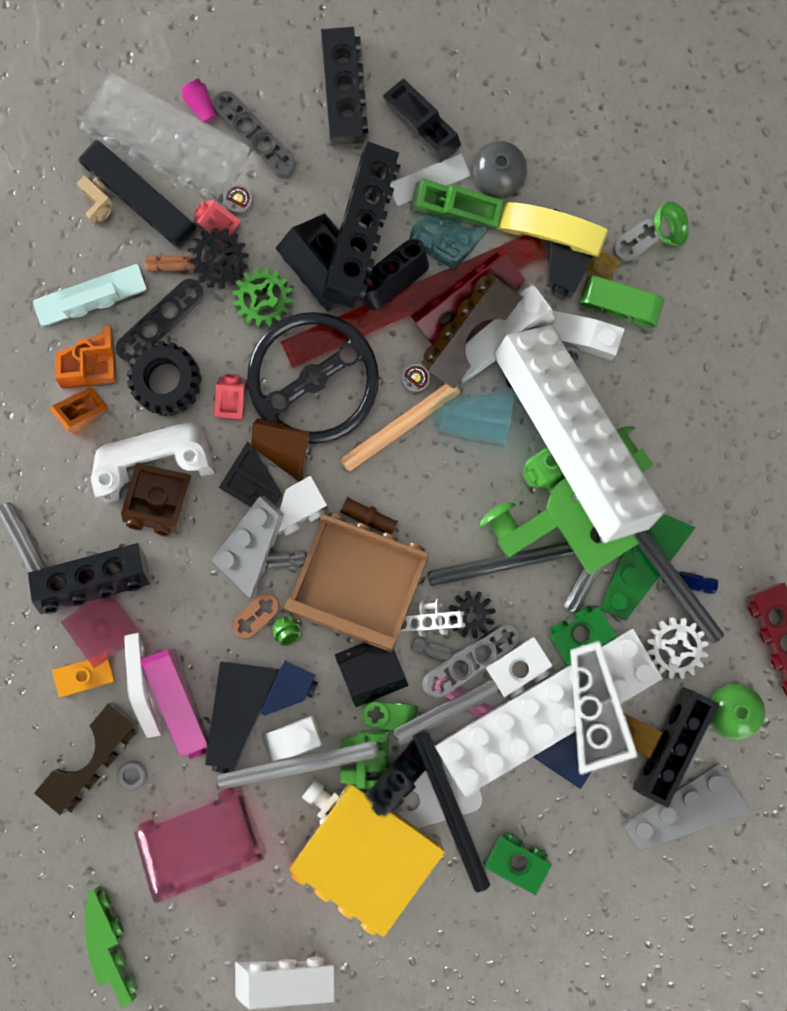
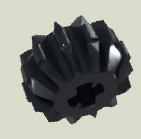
(480, 610)

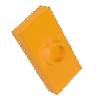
(82, 677)

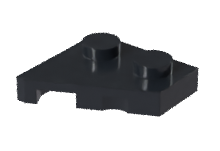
(250, 479)

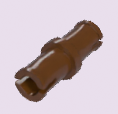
(368, 516)

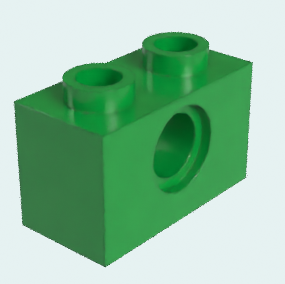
(596, 625)
(530, 875)

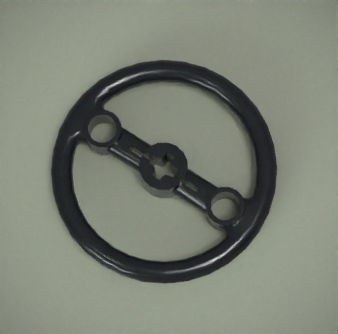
(355, 340)

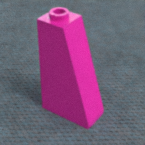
(176, 702)

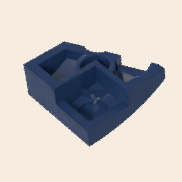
(563, 760)

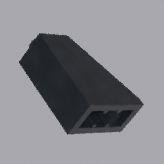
(565, 269)

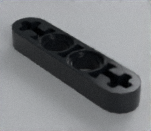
(156, 316)

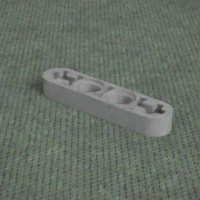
(469, 657)

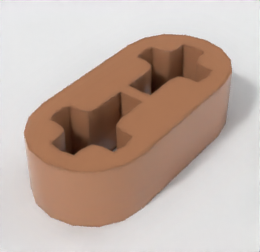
(260, 621)

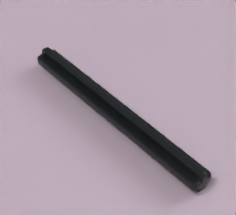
(451, 812)

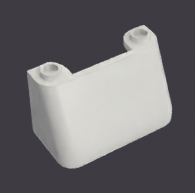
(113, 460)

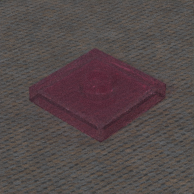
(99, 629)

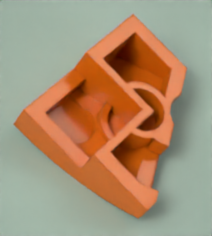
(87, 362)

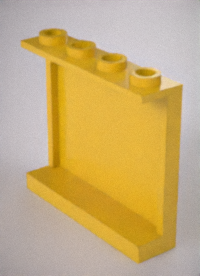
(366, 861)

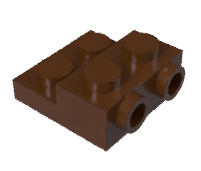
(156, 499)

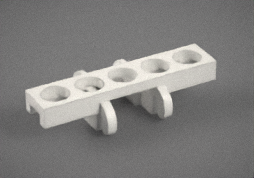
(443, 618)

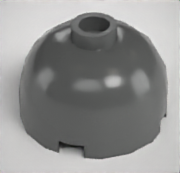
(499, 169)

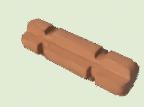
(168, 263)

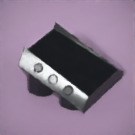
(370, 672)

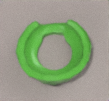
(678, 221)

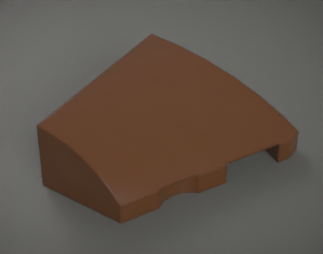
(282, 446)

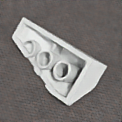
(487, 336)

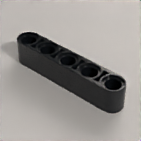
(137, 193)

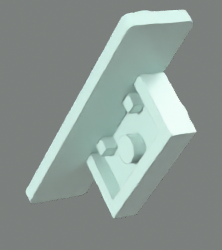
(89, 295)

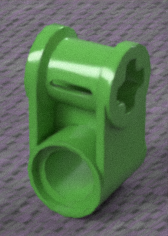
(393, 716)

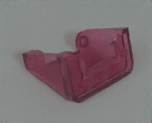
(199, 845)

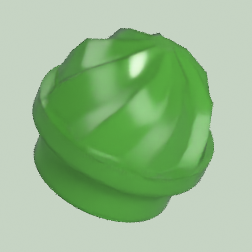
(286, 631)

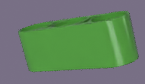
(621, 301)

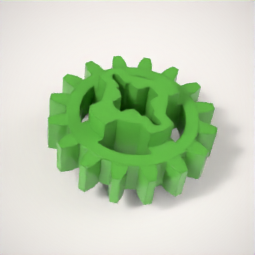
(269, 287)

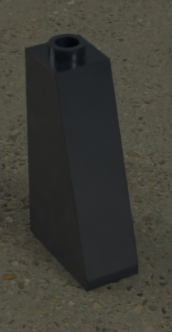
(236, 710)

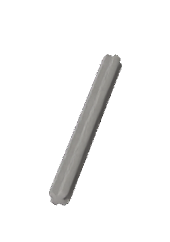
(298, 765)

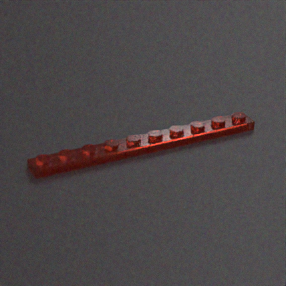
(323, 339)

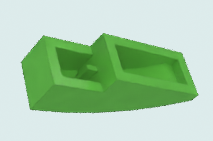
(456, 203)

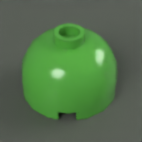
(738, 713)

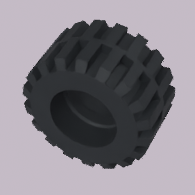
(144, 366)

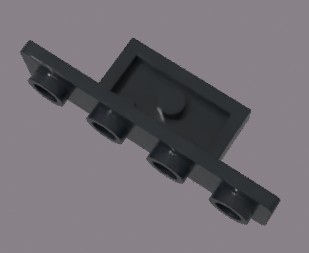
(396, 782)

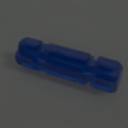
(698, 583)

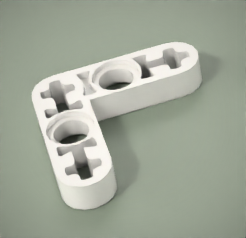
(138, 688)

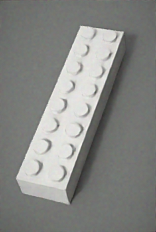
(578, 433)
(537, 717)

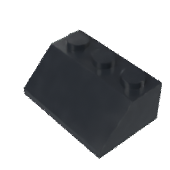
(309, 254)

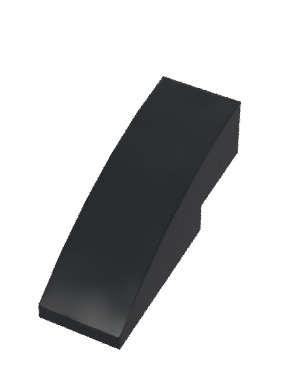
(422, 120)

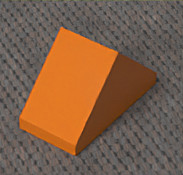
(79, 410)

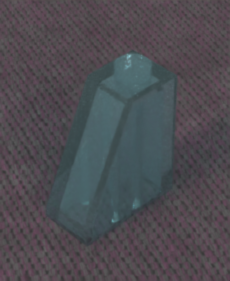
(478, 418)

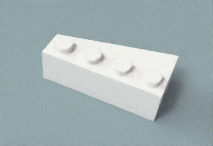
(598, 714)

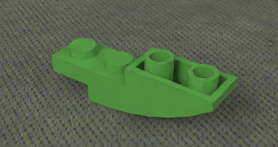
(102, 935)

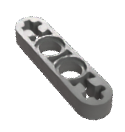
(254, 134)

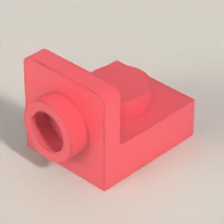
(213, 215)
(230, 396)

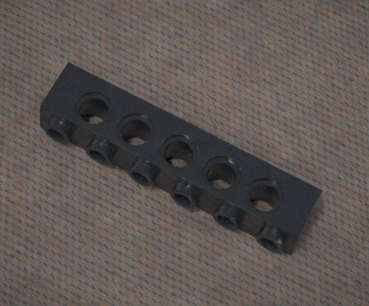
(339, 286)

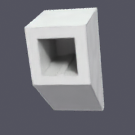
(301, 503)

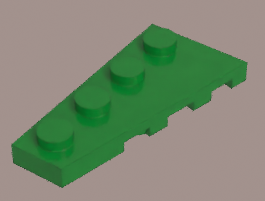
(635, 572)

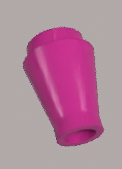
(198, 98)

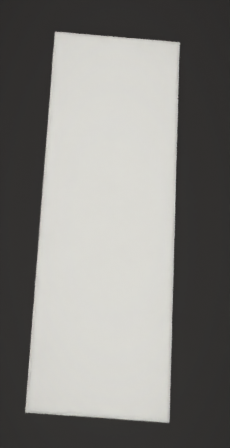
(444, 173)

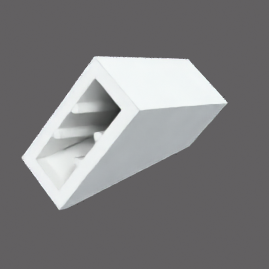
(293, 738)

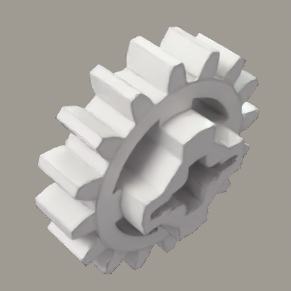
(673, 661)

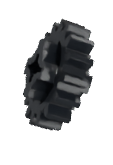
(213, 248)

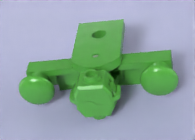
(562, 511)

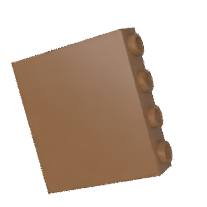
(357, 582)

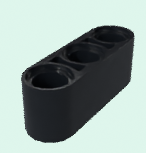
(395, 273)

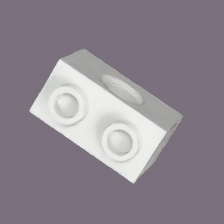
(531, 655)

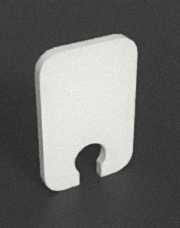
(429, 810)

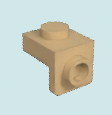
(95, 192)

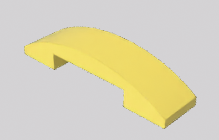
(552, 226)

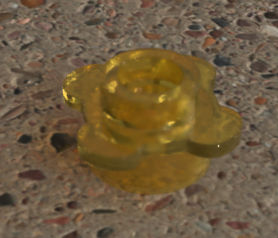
(608, 259)

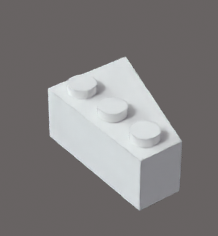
(284, 982)

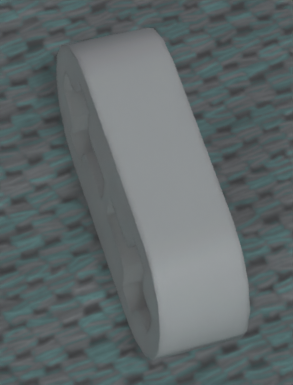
(633, 236)

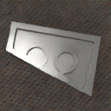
(248, 546)

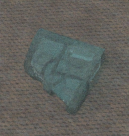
(446, 238)

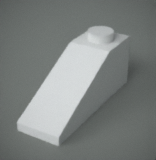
(588, 334)

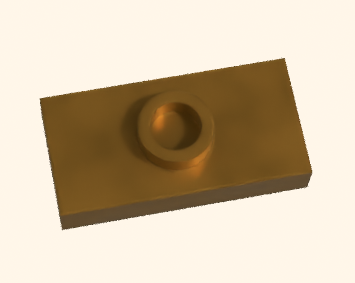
(643, 736)

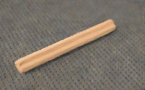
(399, 426)

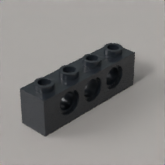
(338, 43)
(74, 574)
(676, 747)

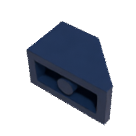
(289, 688)

